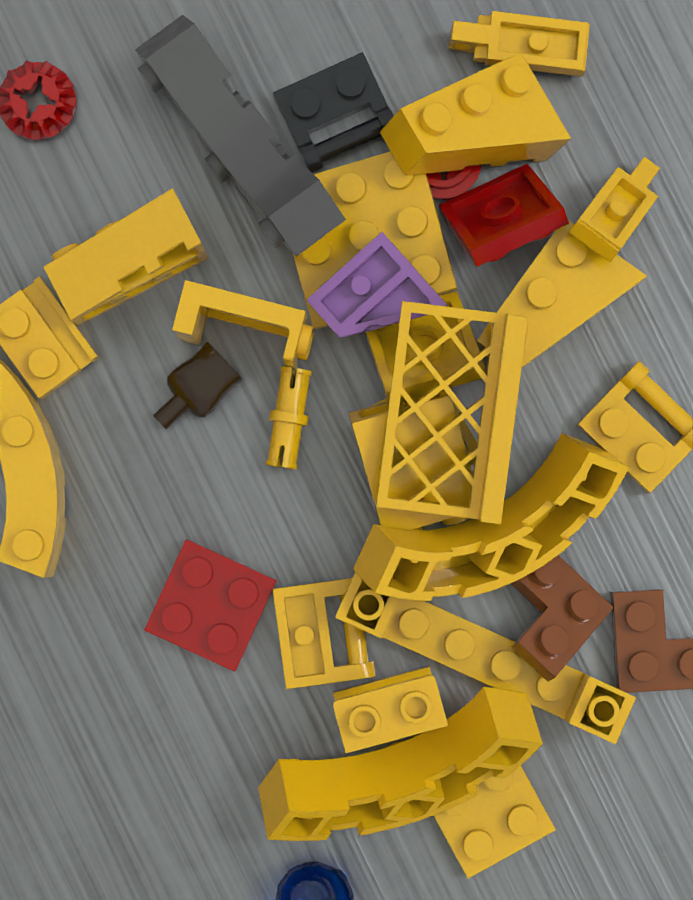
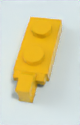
(544, 42)
(617, 210)

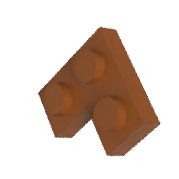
(567, 616)
(641, 650)

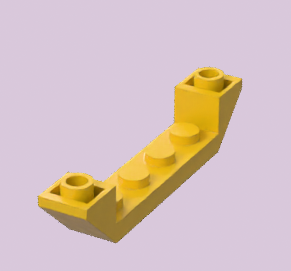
(487, 658)

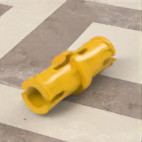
(288, 418)

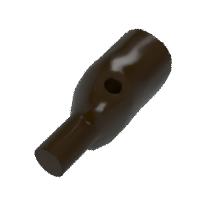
(198, 386)

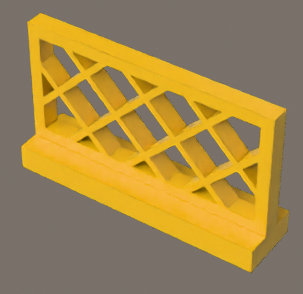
(496, 416)

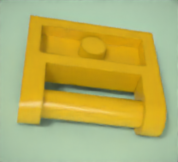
(633, 440)
(307, 640)

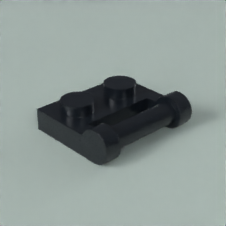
(328, 99)

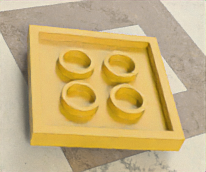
(376, 200)

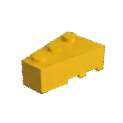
(477, 121)
(125, 258)
(564, 291)

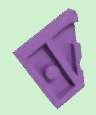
(370, 290)

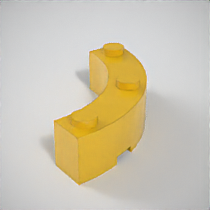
(32, 481)
(485, 556)
(405, 779)

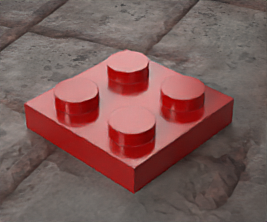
(503, 215)
(210, 605)

